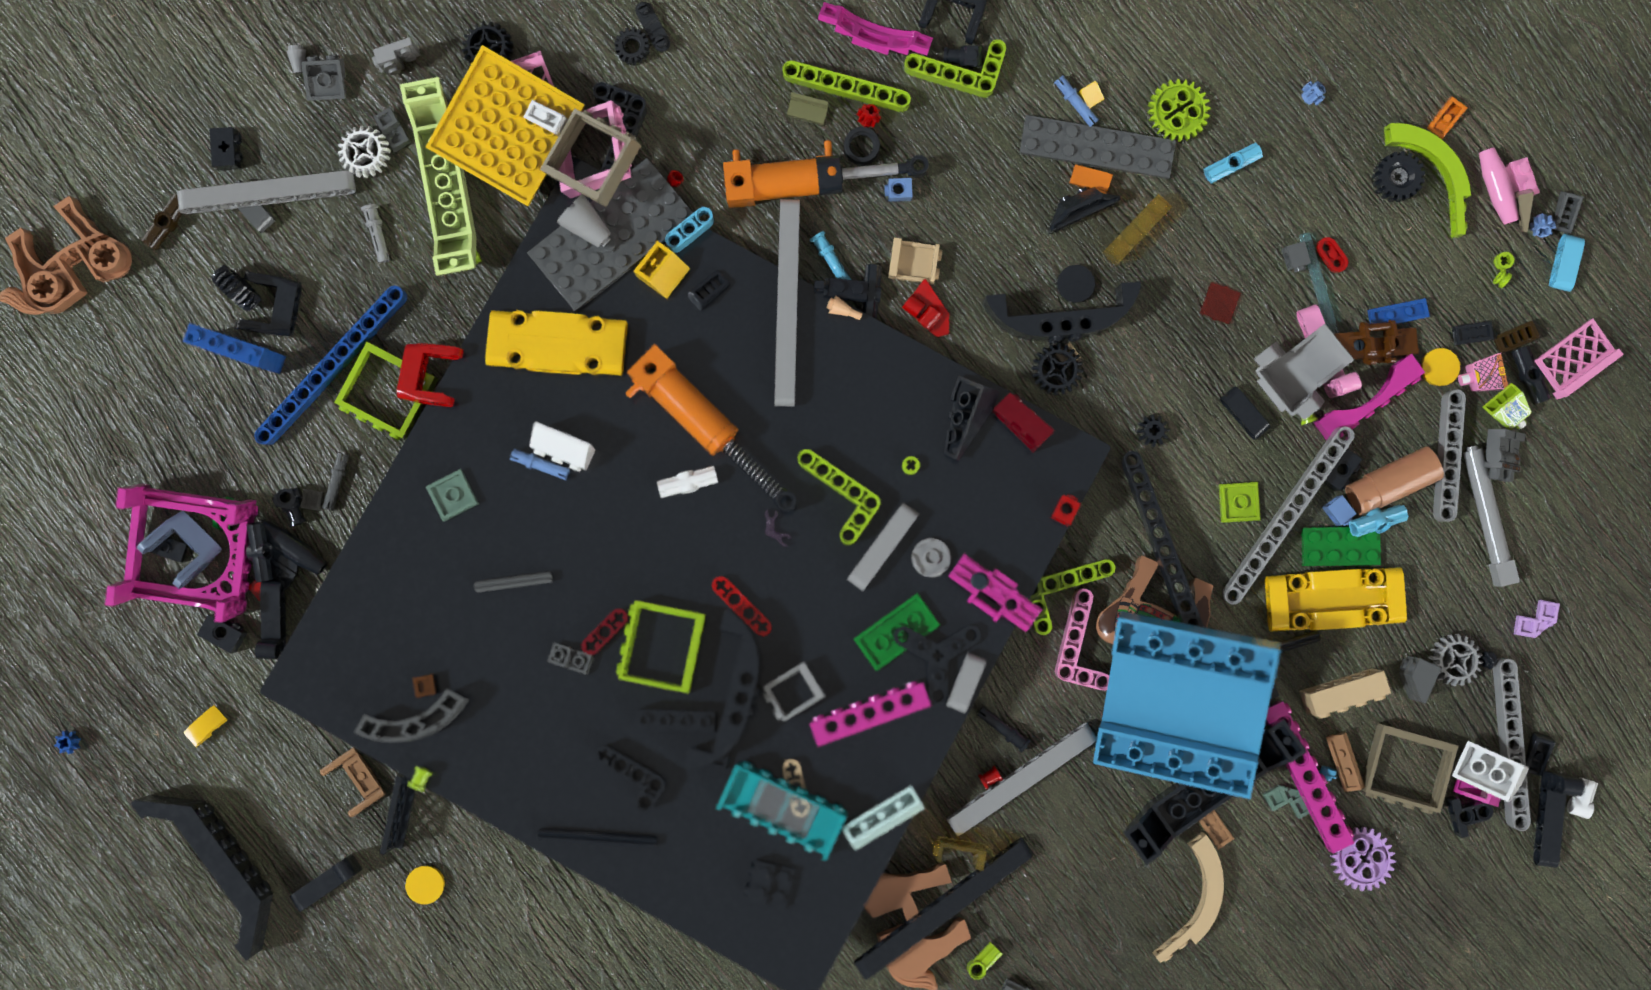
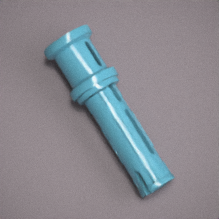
(826, 251)

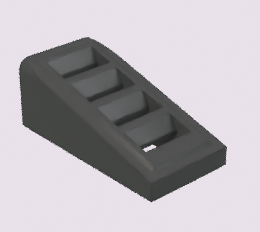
(1575, 207)

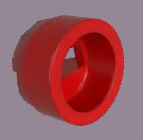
(675, 178)

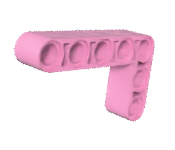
(1340, 384)
(1067, 642)

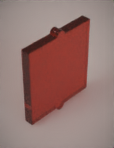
(1219, 303)

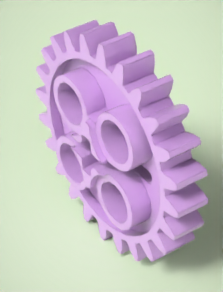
(1377, 869)

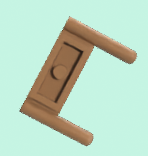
(361, 777)

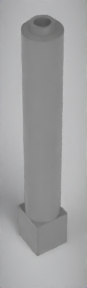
(1502, 568)

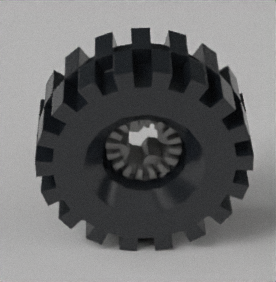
(1410, 177)

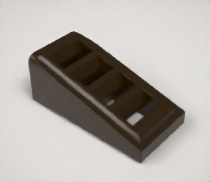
(1528, 332)

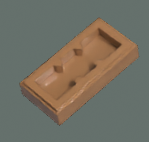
(1216, 829)

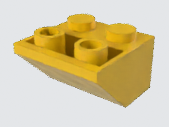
(661, 270)

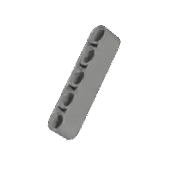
(883, 546)

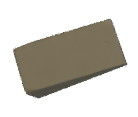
(1524, 203)

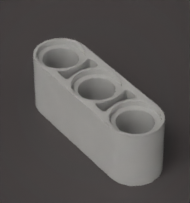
(966, 682)

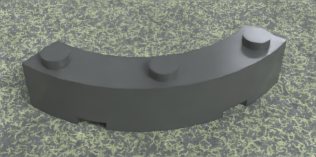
(418, 727)

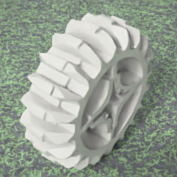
(360, 158)

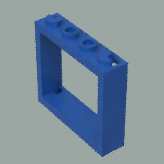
(234, 348)

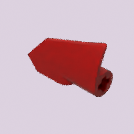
(928, 310)

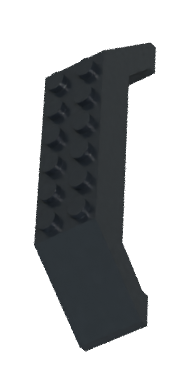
(1185, 805)
(223, 860)

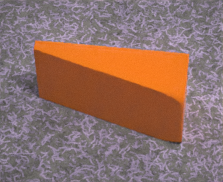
(1447, 117)
(1090, 178)

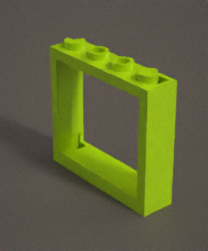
(378, 424)
(627, 648)

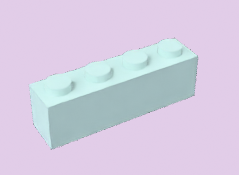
(883, 818)

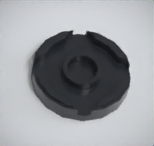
(1075, 283)

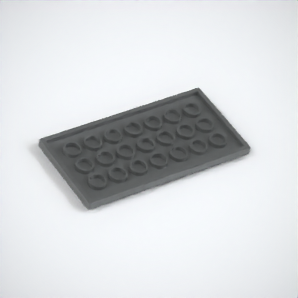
(637, 218)

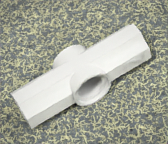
(687, 482)

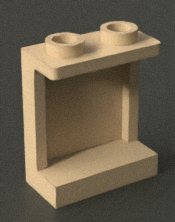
(914, 261)

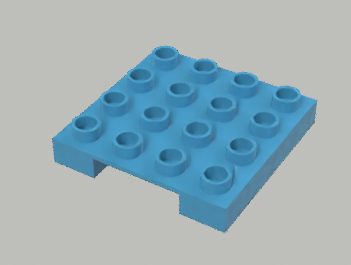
(1186, 703)

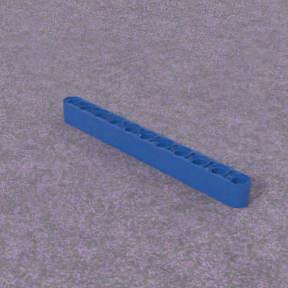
(322, 367)

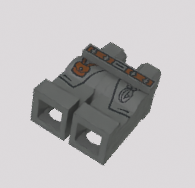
(1503, 454)

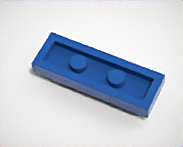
(1400, 312)

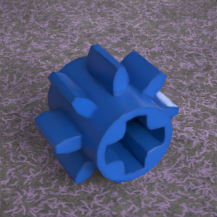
(62, 742)

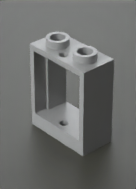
(769, 696)

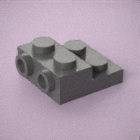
(324, 78)

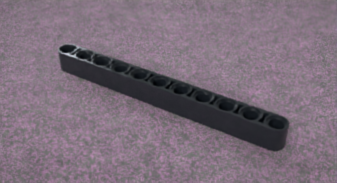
(1165, 540)
(942, 909)

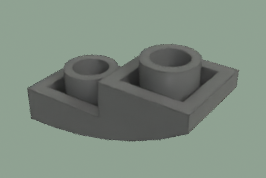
(570, 658)

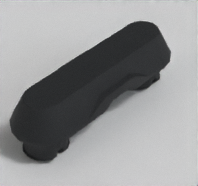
(652, 26)

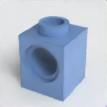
(905, 183)
(1339, 511)

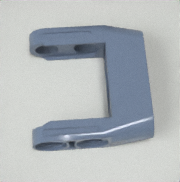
(193, 536)

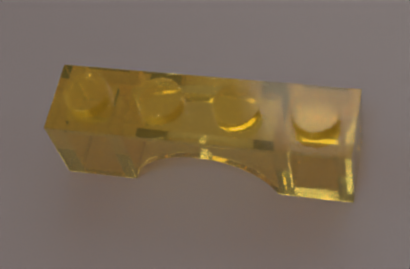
(1137, 229)

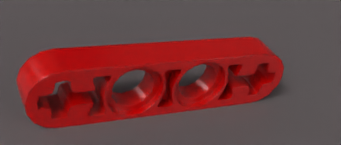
(739, 608)

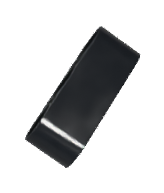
(1245, 413)

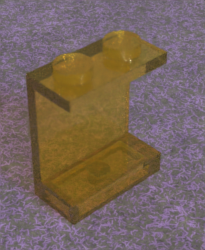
(978, 850)

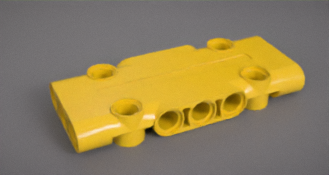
(556, 342)
(1335, 599)

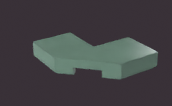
(1282, 795)

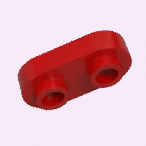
(1334, 253)

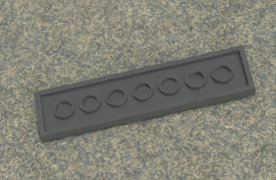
(1097, 147)

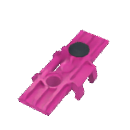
(998, 587)

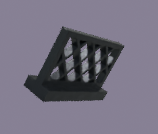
(398, 815)

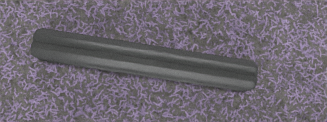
(512, 582)

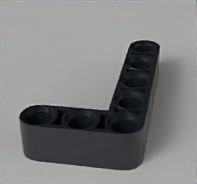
(626, 106)
(1551, 815)

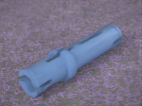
(1071, 94)
(532, 461)

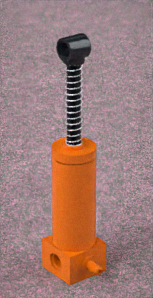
(697, 415)

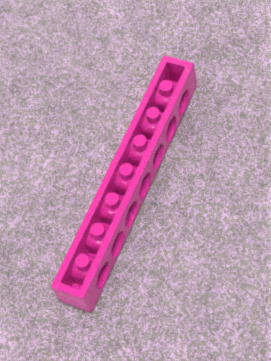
(1344, 835)

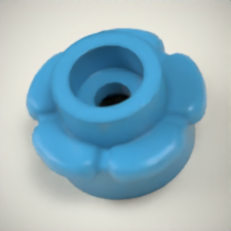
(1328, 773)

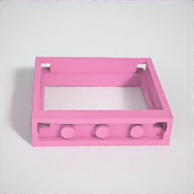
(595, 181)

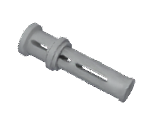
(374, 224)

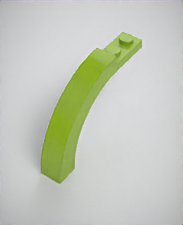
(1444, 160)

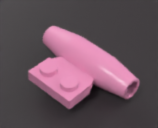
(1504, 181)

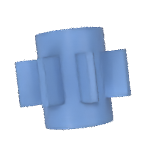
(1313, 93)
(1542, 225)

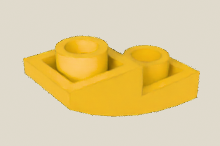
(203, 726)

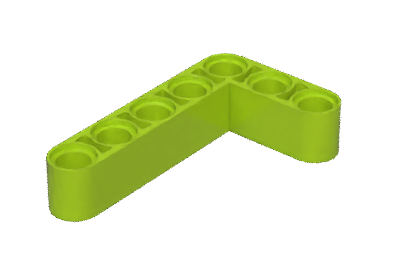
(958, 72)
(844, 490)
(1058, 577)

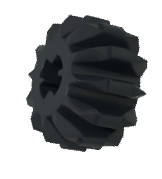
(1156, 437)

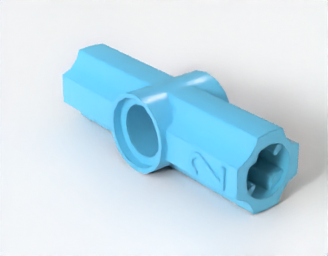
(1243, 158)
(1378, 520)

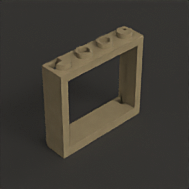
(565, 142)
(1442, 778)

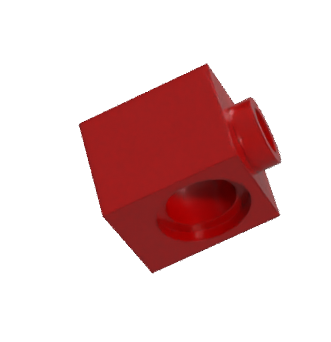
(1059, 515)

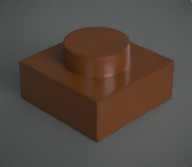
(424, 686)

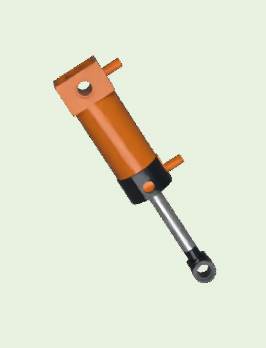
(801, 177)

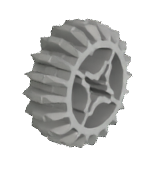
(1470, 653)

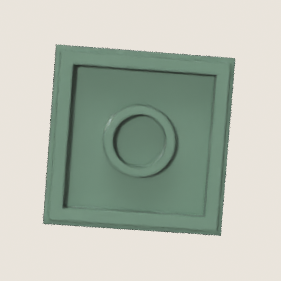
(452, 495)

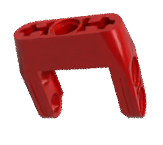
(414, 370)

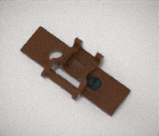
(1380, 350)

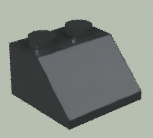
(1418, 678)

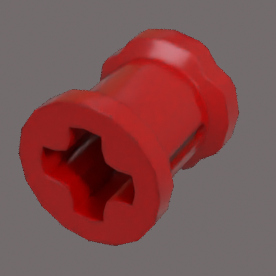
(990, 777)

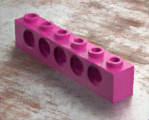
(919, 701)

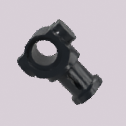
(967, 55)
(291, 507)

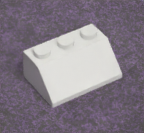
(561, 447)
(1490, 771)

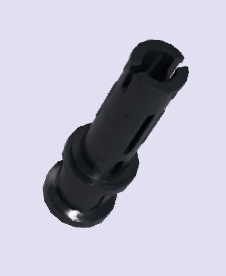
(1011, 734)

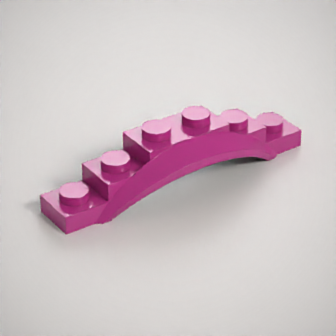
(872, 35)

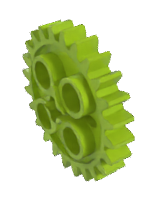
(1169, 96)

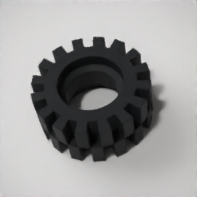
(623, 38)

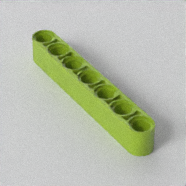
(839, 79)

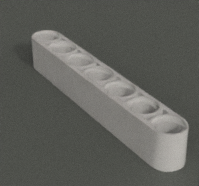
(1455, 448)

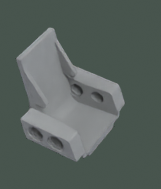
(1295, 375)

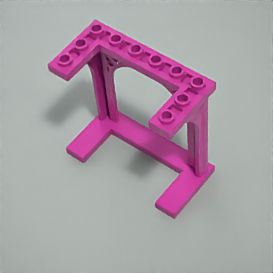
(226, 604)

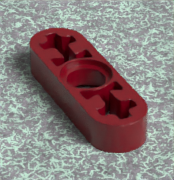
(612, 618)

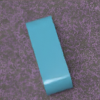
(693, 221)
(1566, 262)

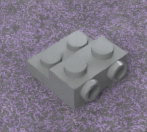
(391, 56)

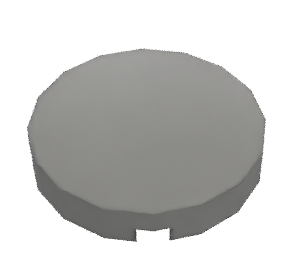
(931, 557)

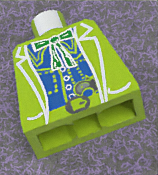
(1509, 407)

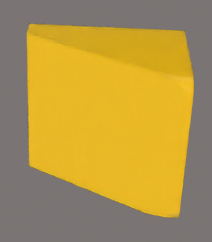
(1091, 94)

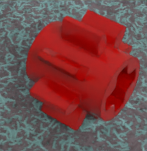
(868, 115)

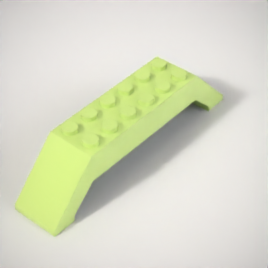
(442, 181)

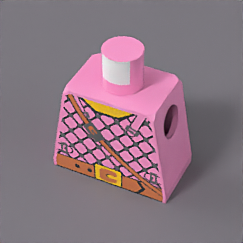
(1485, 374)

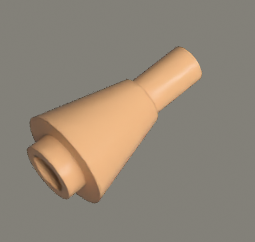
(839, 307)

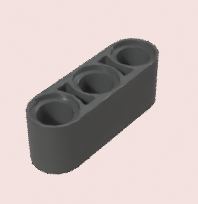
(257, 216)

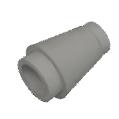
(296, 55)

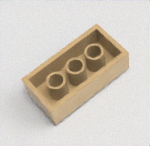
(1345, 692)

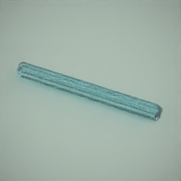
(1319, 284)

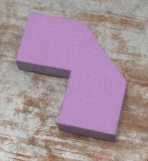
(1545, 617)

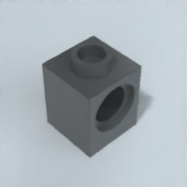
(1296, 257)

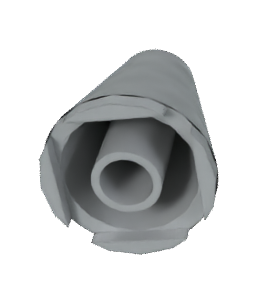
(585, 222)

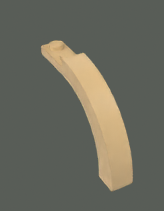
(1209, 903)

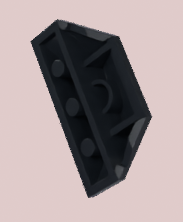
(1080, 207)

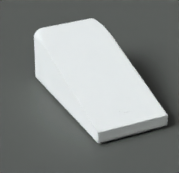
(545, 117)

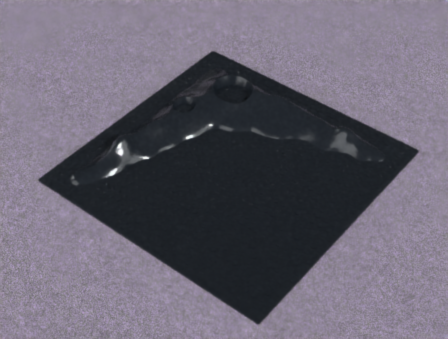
(528, 736)

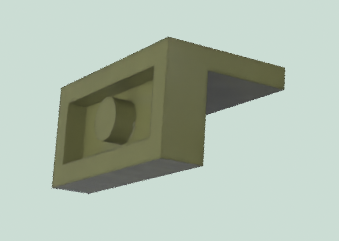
(807, 108)

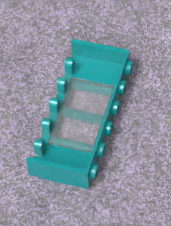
(783, 808)

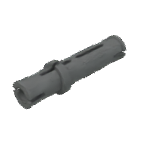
(335, 481)

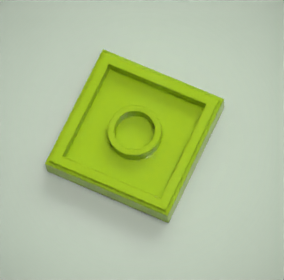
(1239, 502)

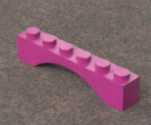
(1400, 374)

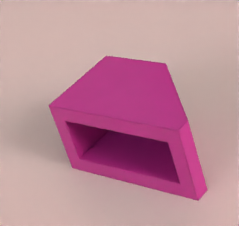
(1475, 793)

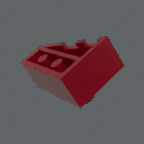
(1023, 421)

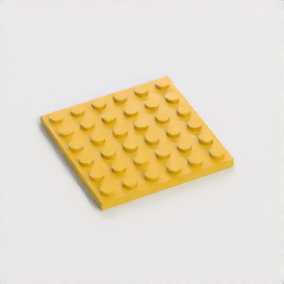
(488, 130)

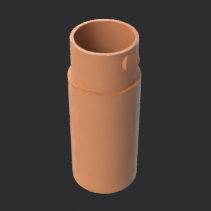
(1395, 481)

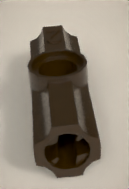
(157, 232)

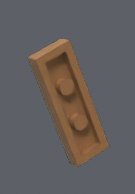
(1345, 762)

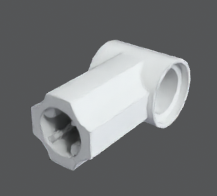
(1583, 805)

